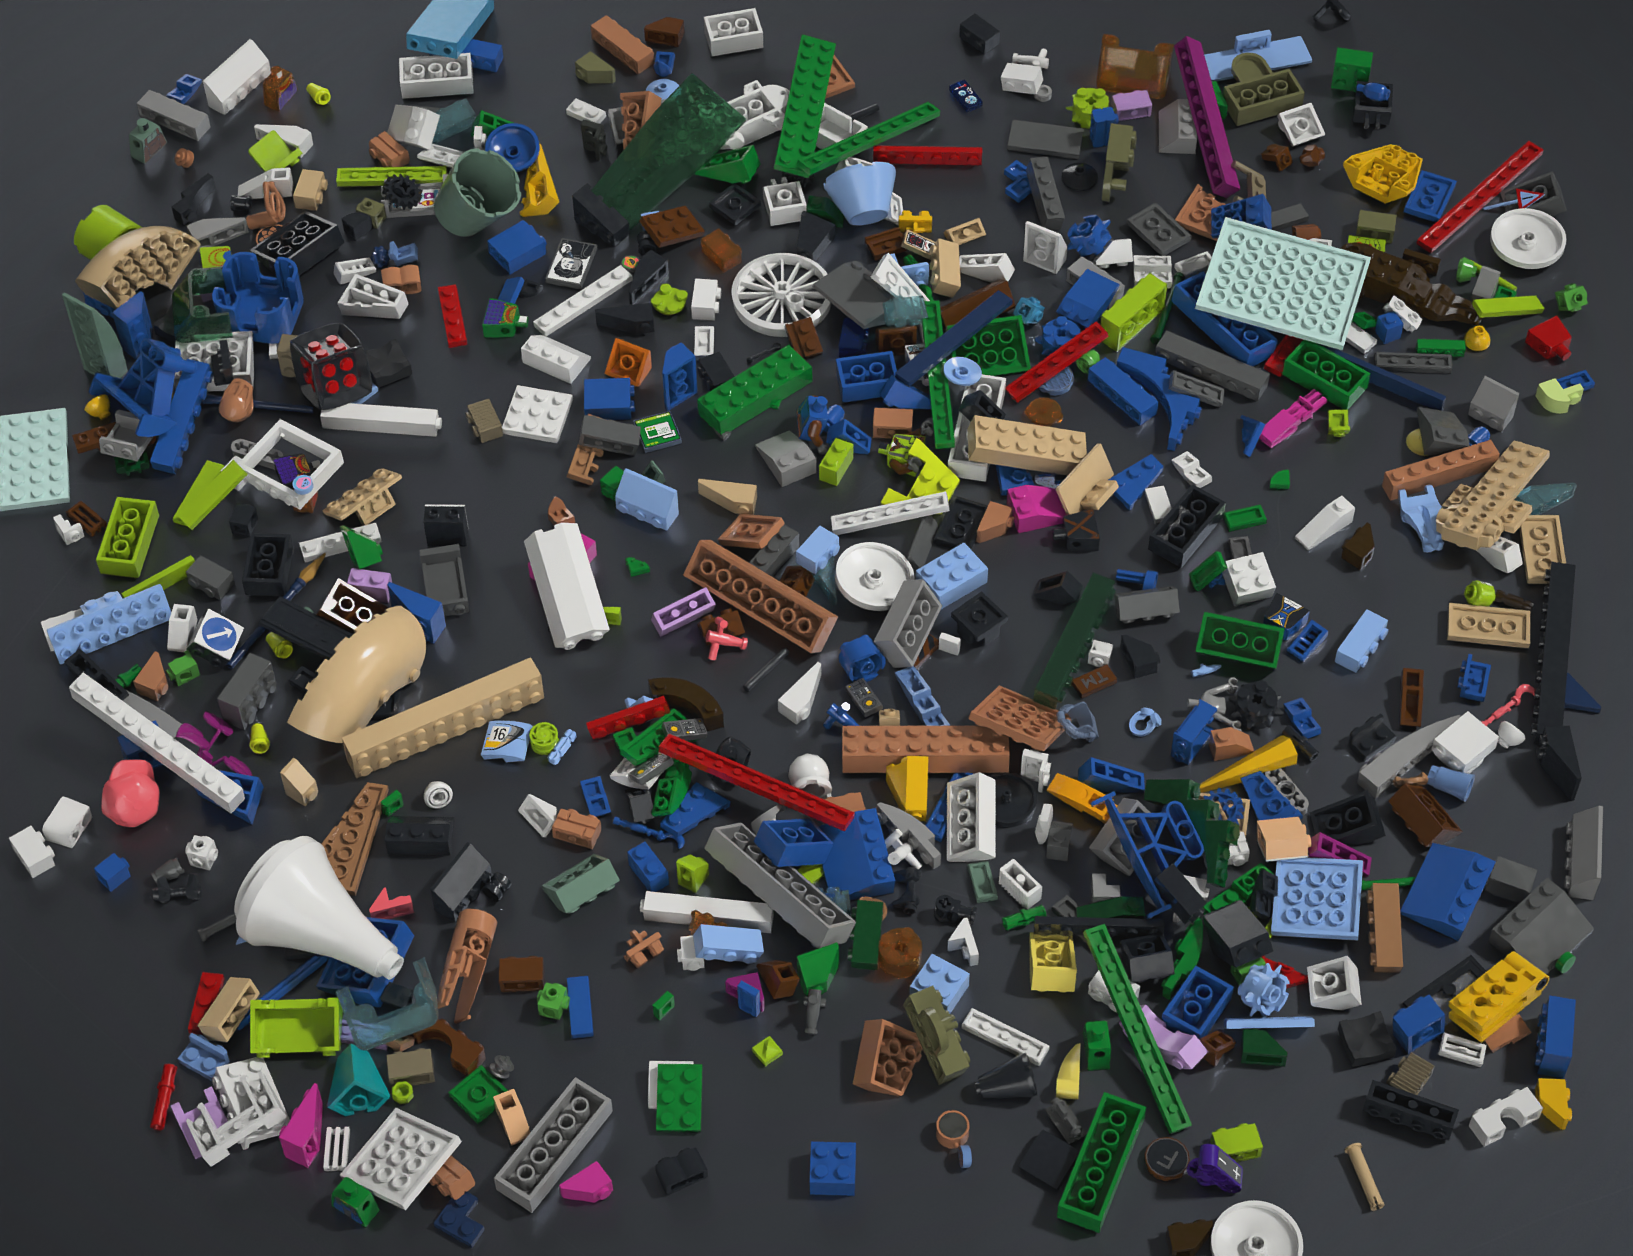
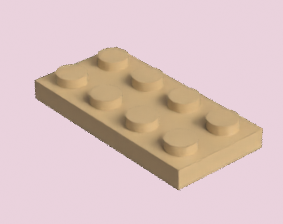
(1541, 545)
(1488, 625)

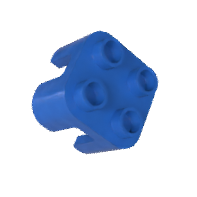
(257, 301)

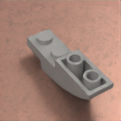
(913, 831)

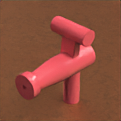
(720, 638)

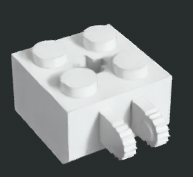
(784, 202)

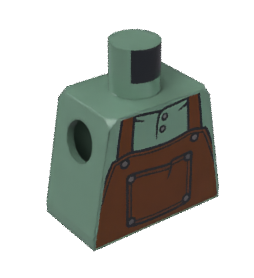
(145, 140)

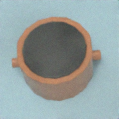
(952, 1129)

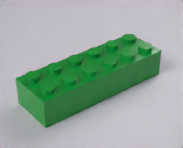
(755, 390)
(1101, 1162)

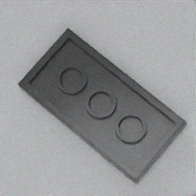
(1045, 139)

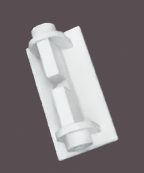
(1409, 318)

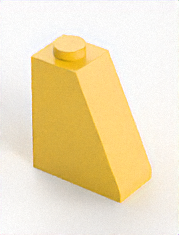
(909, 785)

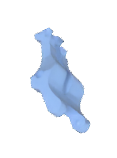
(1421, 515)

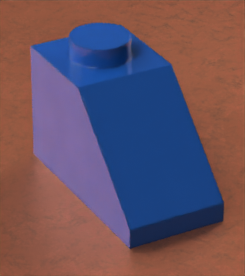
(848, 432)

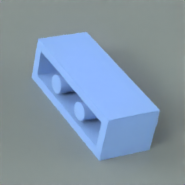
(1362, 641)
(728, 943)

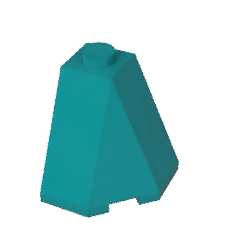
(356, 1083)

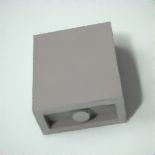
(122, 439)

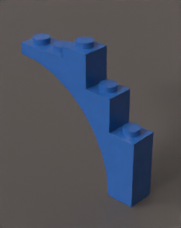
(1153, 375)

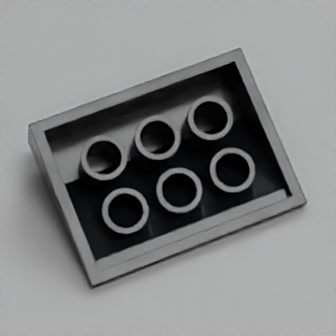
(302, 240)

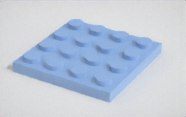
(1318, 898)

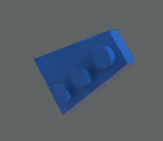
(1012, 477)
(1266, 799)
(695, 807)

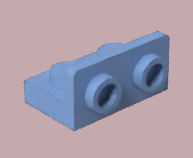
(203, 1056)

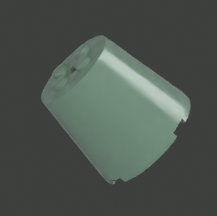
(476, 192)

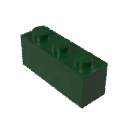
(866, 934)

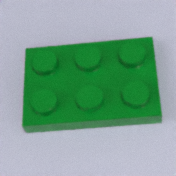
(679, 1098)

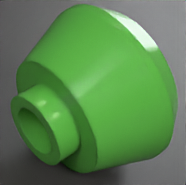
(1465, 270)
(1087, 360)

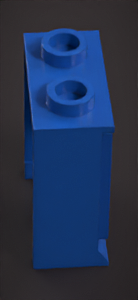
(1193, 733)

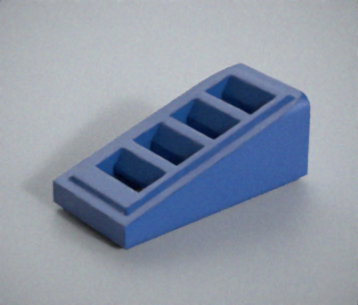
(1317, 629)

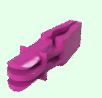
(1286, 421)

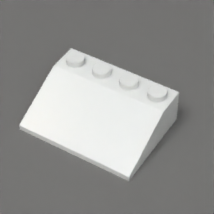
(240, 351)

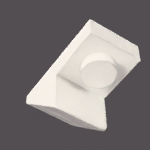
(963, 939)

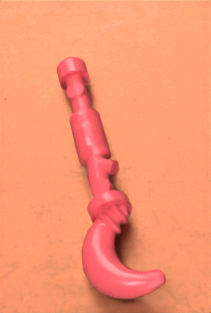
(1515, 700)

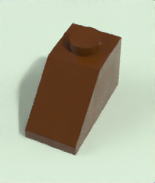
(665, 31)

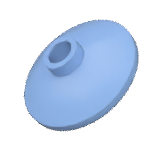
(662, 88)
(962, 371)

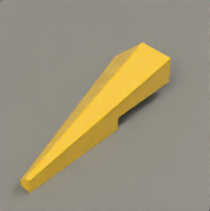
(539, 189)
(1272, 756)

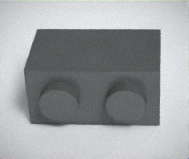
(210, 578)

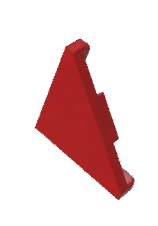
(1295, 978)

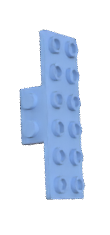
(1277, 53)
(109, 621)

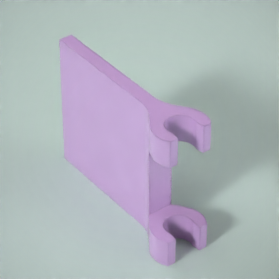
(214, 1109)

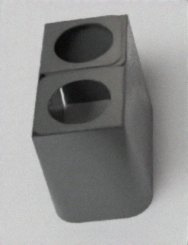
(1510, 880)

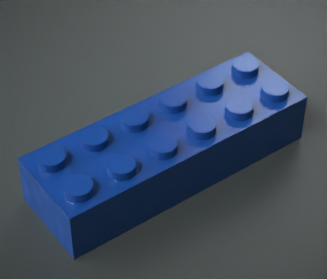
(1238, 339)

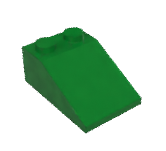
(732, 165)

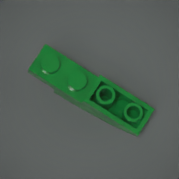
(672, 789)
(1240, 890)
(1186, 958)

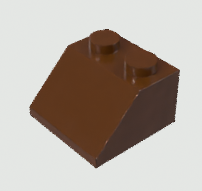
(895, 338)

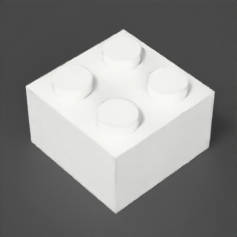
(1248, 579)

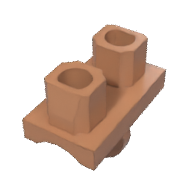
(652, 944)

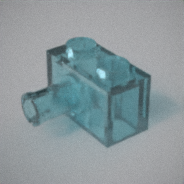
(905, 311)

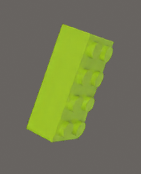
(1133, 311)
(127, 537)

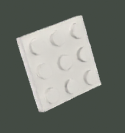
(537, 414)

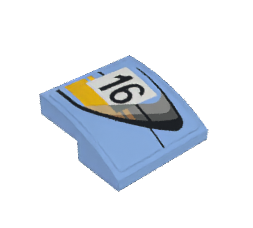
(506, 741)

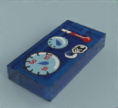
(965, 95)

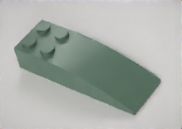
(95, 339)

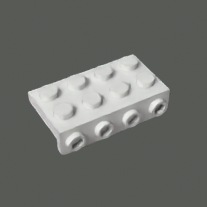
(235, 1098)

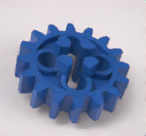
(1226, 798)

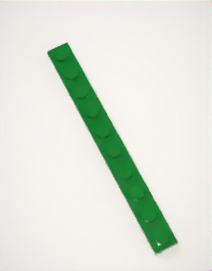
(868, 138)
(938, 382)
(1137, 1029)

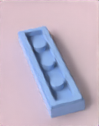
(1268, 1022)

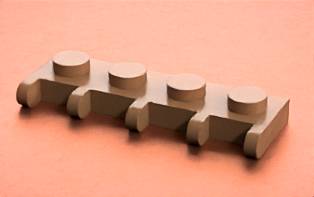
(583, 463)

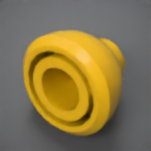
(1477, 338)
(98, 407)

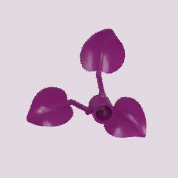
(193, 735)

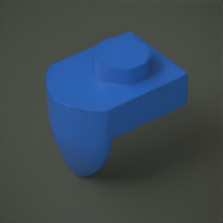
(664, 63)

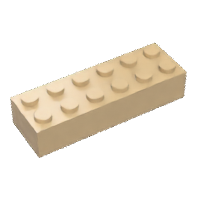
(1025, 445)

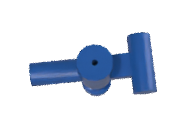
(839, 714)

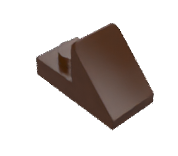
(1217, 1044)

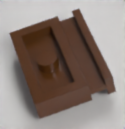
(885, 242)
(804, 338)

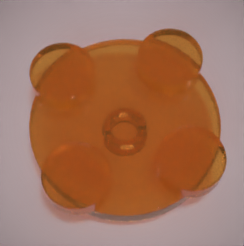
(1044, 412)

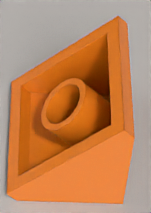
(629, 362)

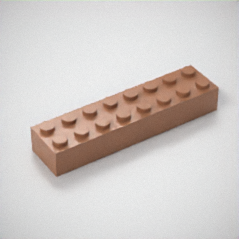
(760, 596)
(947, 748)

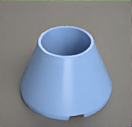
(862, 192)

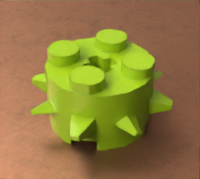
(1084, 102)

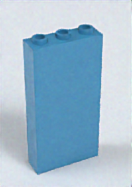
(448, 26)

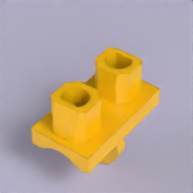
(916, 224)

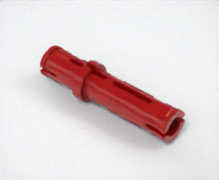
(165, 1089)

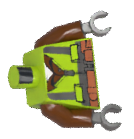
(898, 450)

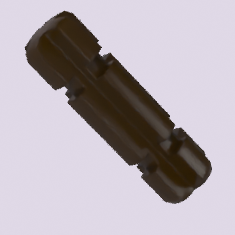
(1513, 601)

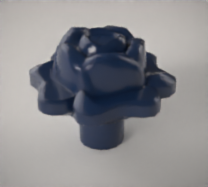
(380, 256)

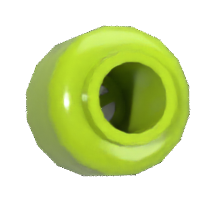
(1479, 593)

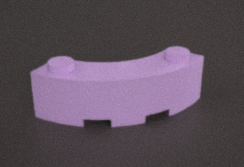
(1176, 1048)

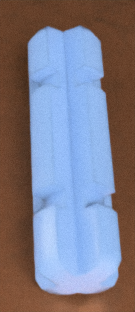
(561, 747)

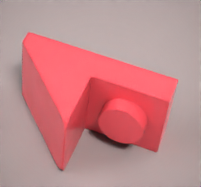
(389, 909)

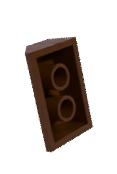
(1424, 815)

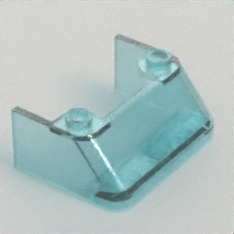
(372, 1031)

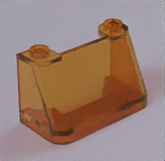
(1134, 69)

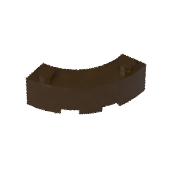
(690, 697)

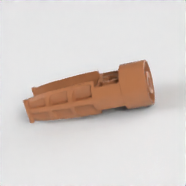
(467, 959)

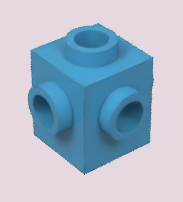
(1030, 310)

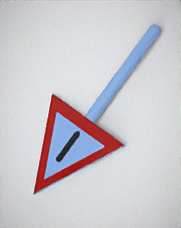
(1524, 199)

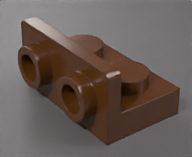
(798, 579)

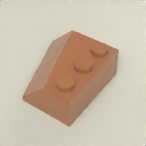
(886, 1057)

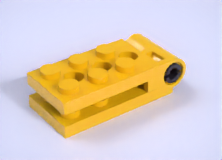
(1497, 996)

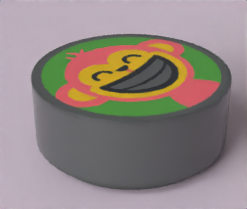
(630, 263)

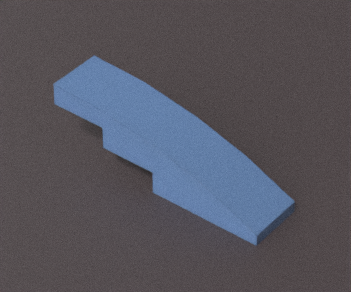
(920, 697)

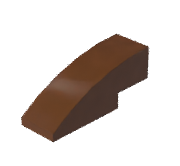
(1411, 697)

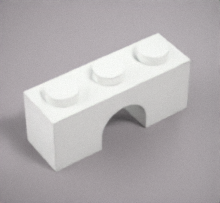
(1519, 1105)

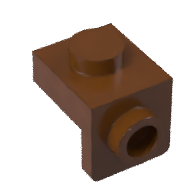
(1278, 154)

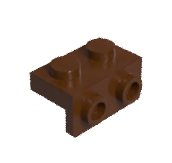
(733, 619)

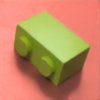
(836, 462)
(1239, 1142)

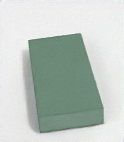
(982, 881)

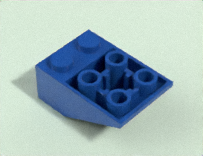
(1251, 210)

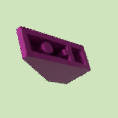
(1327, 847)

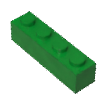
(1455, 348)

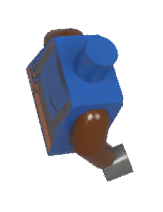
(812, 420)

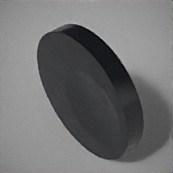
(1013, 799)

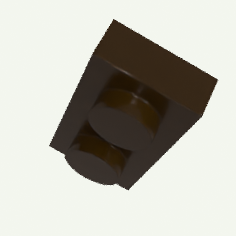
(1429, 263)

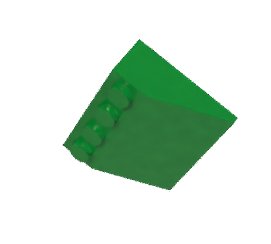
(997, 347)

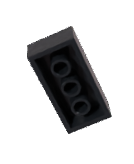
(1186, 526)

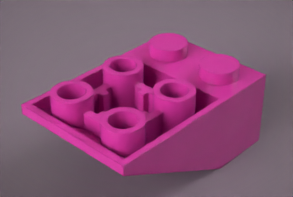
(303, 1132)

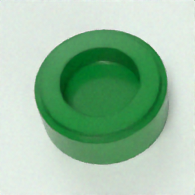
(1565, 962)

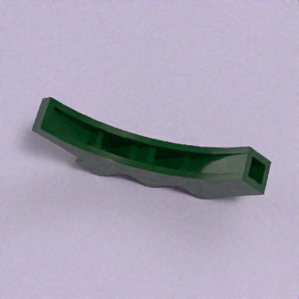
(1204, 814)

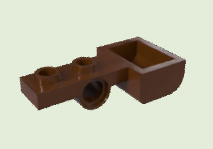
(89, 439)

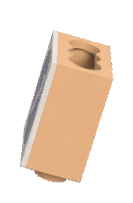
(1283, 839)

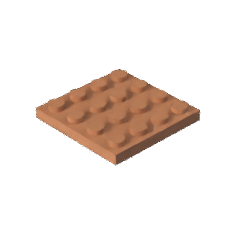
(1018, 718)

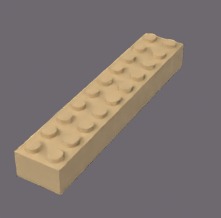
(443, 718)

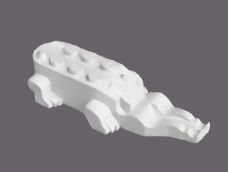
(763, 111)

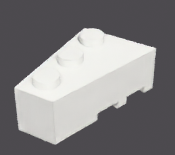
(372, 299)

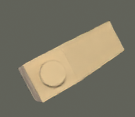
(732, 496)

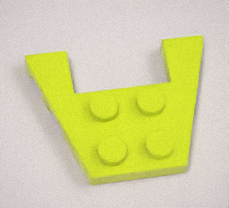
(933, 478)

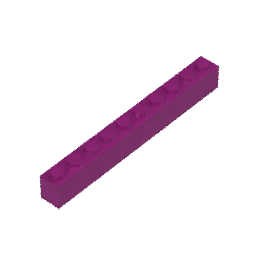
(1206, 117)

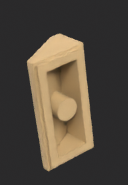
(965, 232)

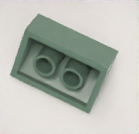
(581, 883)

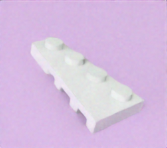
(894, 279)

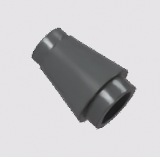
(170, 869)

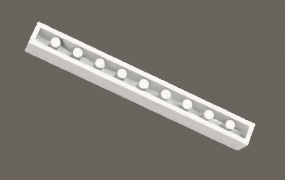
(157, 743)

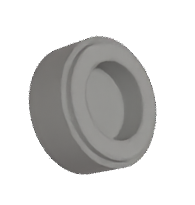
(1044, 93)

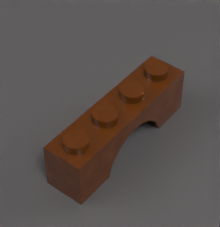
(465, 1054)

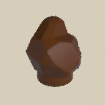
(1312, 156)

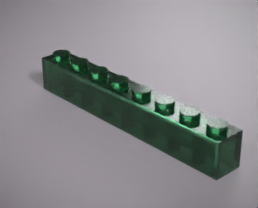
(1074, 641)

